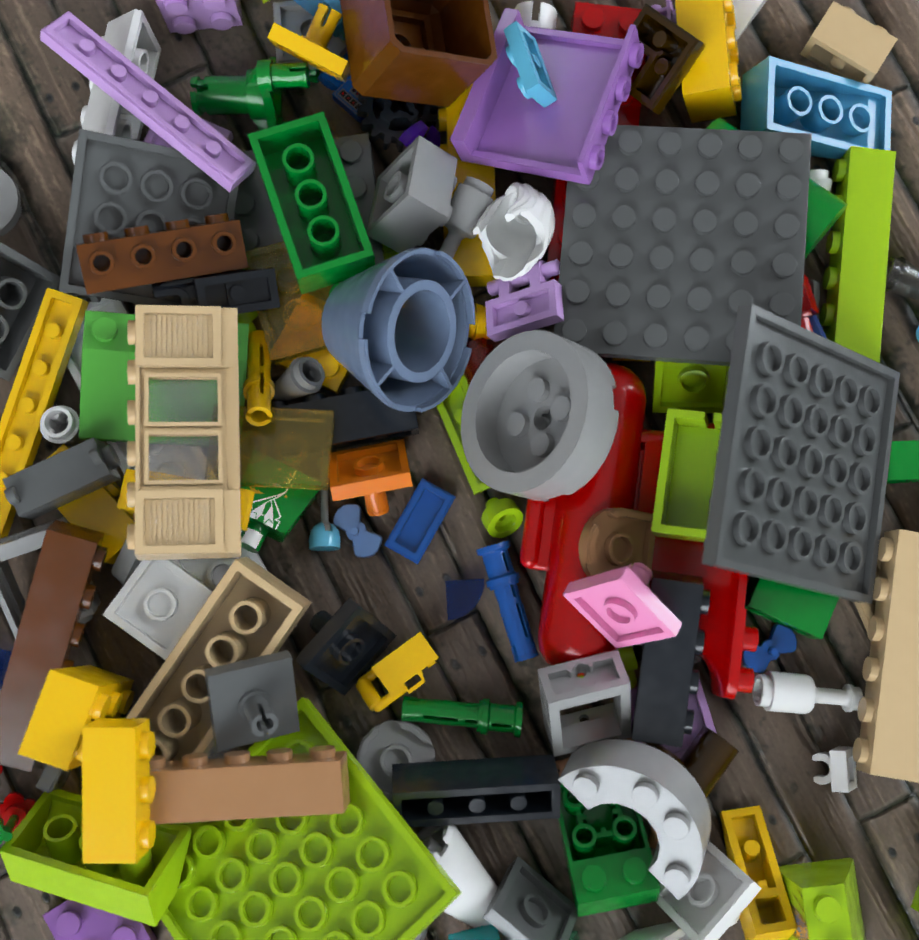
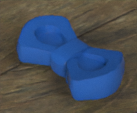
(780, 641)

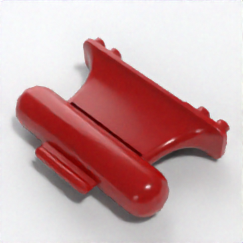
(630, 482)

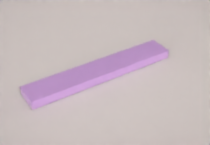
(147, 100)

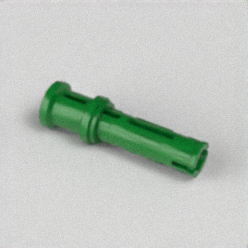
(481, 715)

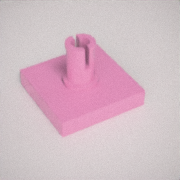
(623, 606)

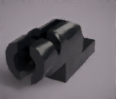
(242, 290)

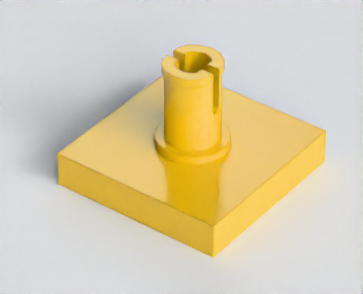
(313, 45)

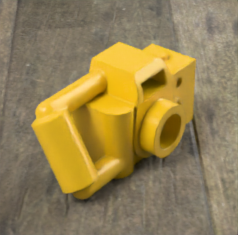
(395, 671)

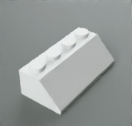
(137, 42)

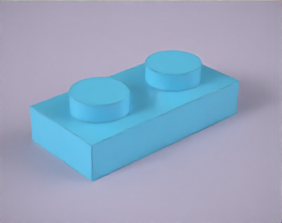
(526, 57)

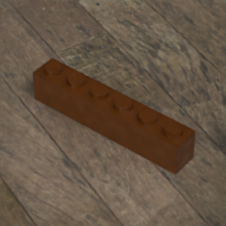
(47, 628)

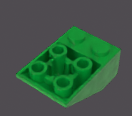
(605, 856)

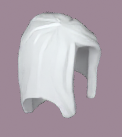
(516, 231)

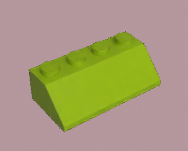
(49, 858)

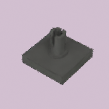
(252, 700)
(530, 907)

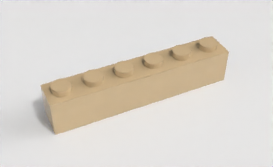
(891, 671)

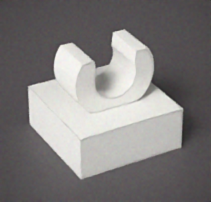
(841, 769)

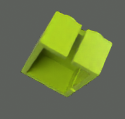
(686, 475)

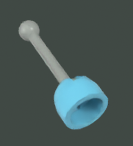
(324, 535)

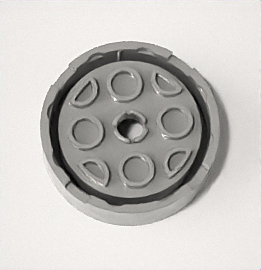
(504, 421)

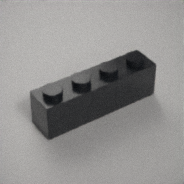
(359, 417)
(667, 663)
(476, 790)

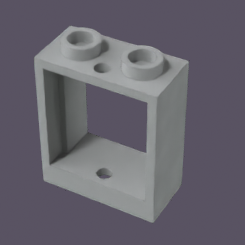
(10, 594)
(563, 690)

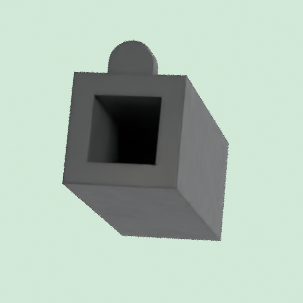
(62, 478)

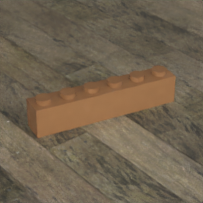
(250, 785)

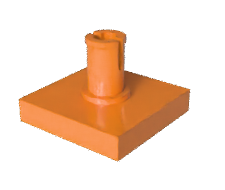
(370, 473)

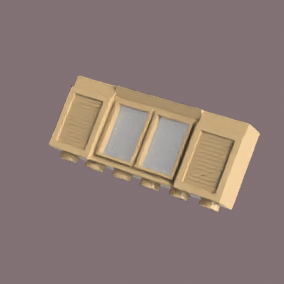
(184, 433)

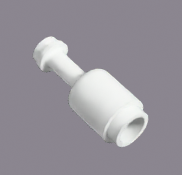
(798, 693)

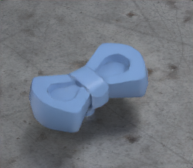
(349, 520)

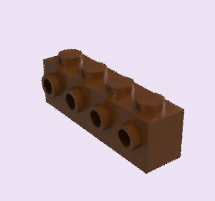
(161, 255)

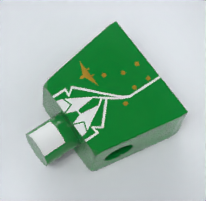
(274, 514)

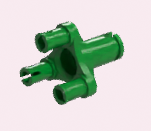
(252, 94)

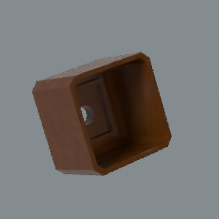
(417, 47)

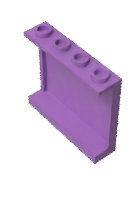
(570, 134)

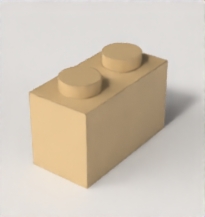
(848, 44)

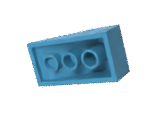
(807, 100)

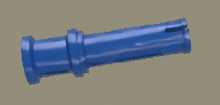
(504, 583)

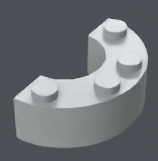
(655, 788)

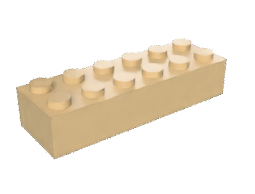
(241, 620)

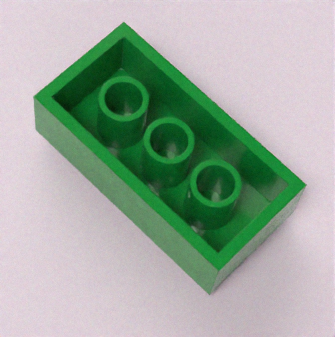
(312, 202)

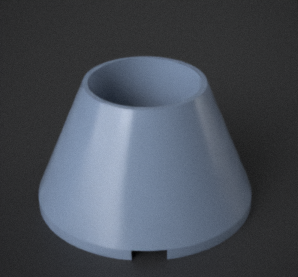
(403, 328)

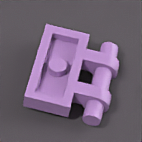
(525, 308)

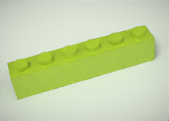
(859, 251)

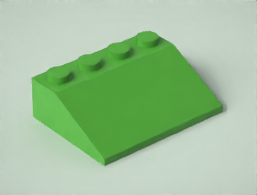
(105, 379)

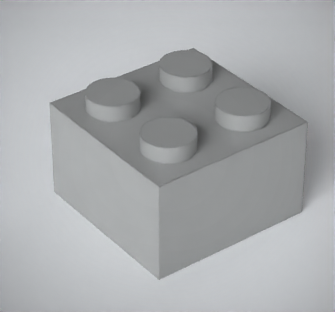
(413, 196)

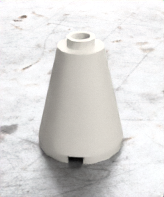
(464, 869)

